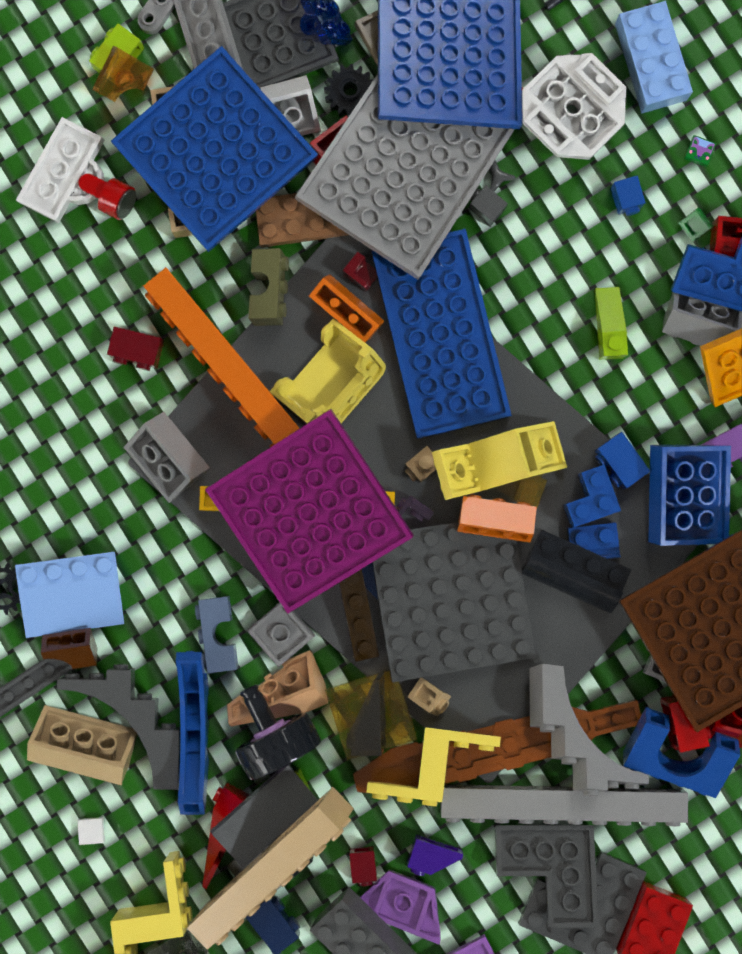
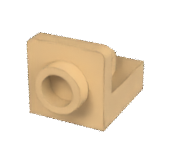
(420, 465)
(429, 697)

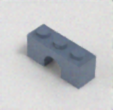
(217, 656)

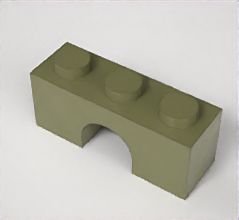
(269, 306)

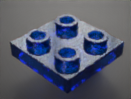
(329, 23)

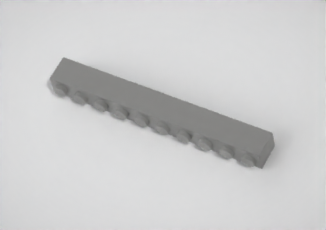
(563, 803)

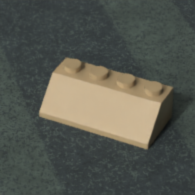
(81, 745)

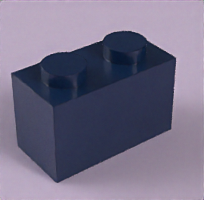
(275, 925)

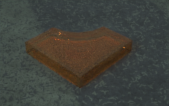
(121, 74)

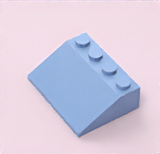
(69, 594)

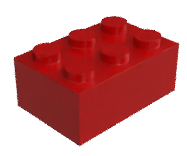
(655, 922)

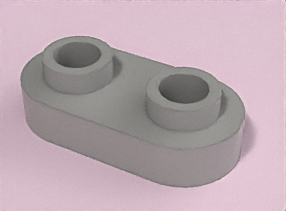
(159, 12)

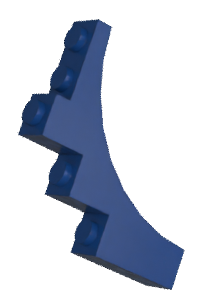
(194, 733)

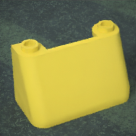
(333, 378)

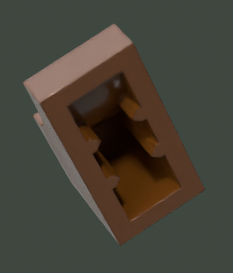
(73, 647)

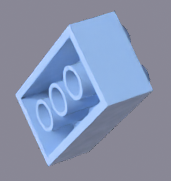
(653, 57)

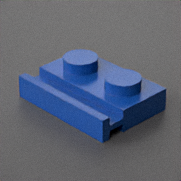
(597, 538)

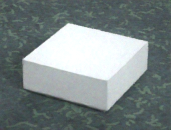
(91, 830)

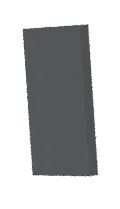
(264, 815)

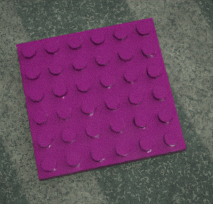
(309, 511)

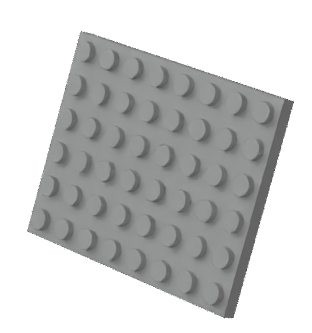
(399, 181)

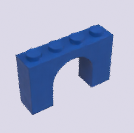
(701, 774)

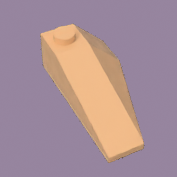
(288, 692)

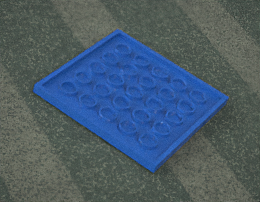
(450, 62)
(214, 148)

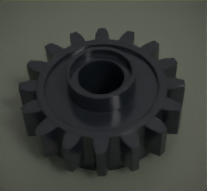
(344, 80)

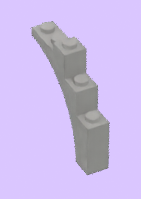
(569, 743)

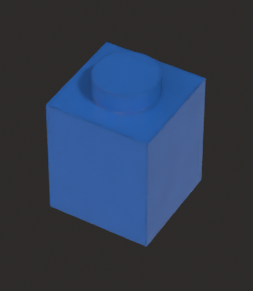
(628, 196)

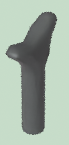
(498, 176)

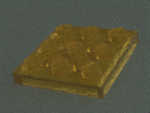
(348, 699)

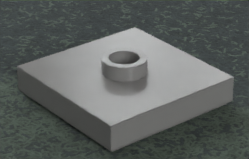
(280, 634)

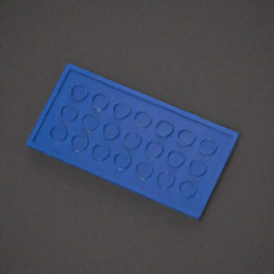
(443, 340)

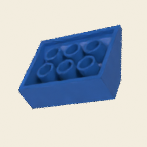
(689, 494)

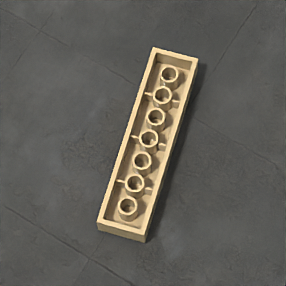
(271, 869)

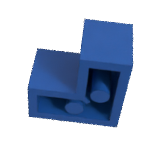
(598, 499)

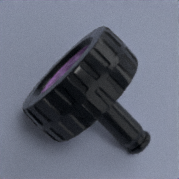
(276, 741)

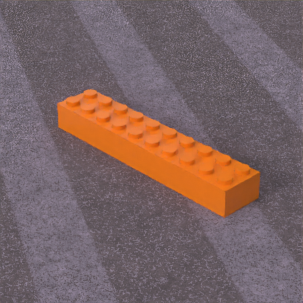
(222, 358)

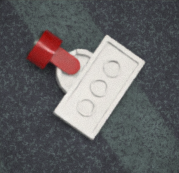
(70, 175)

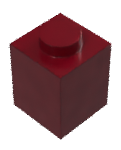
(363, 865)

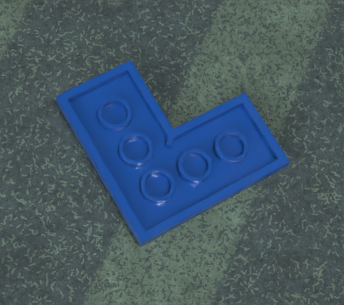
(711, 276)

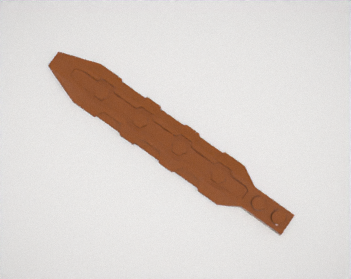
(517, 747)

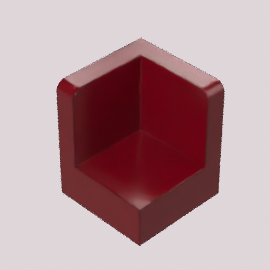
(360, 272)

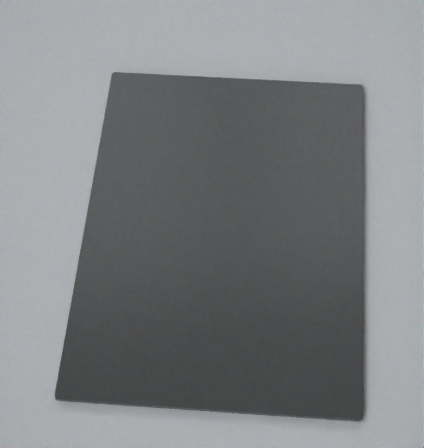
(383, 431)

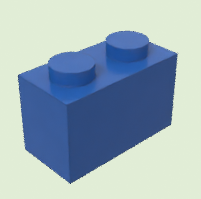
(621, 461)

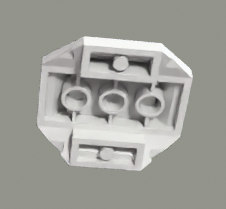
(587, 86)

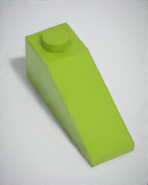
(610, 324)

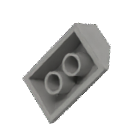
(699, 320)
(166, 456)

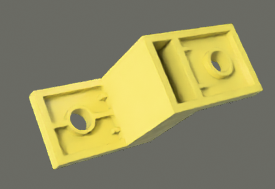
(499, 460)
(432, 766)
(155, 920)

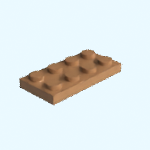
(287, 221)

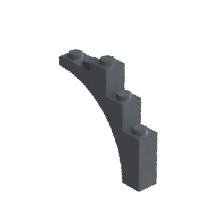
(142, 714)

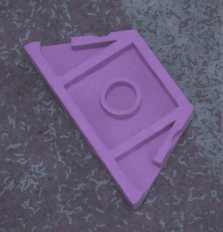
(405, 905)

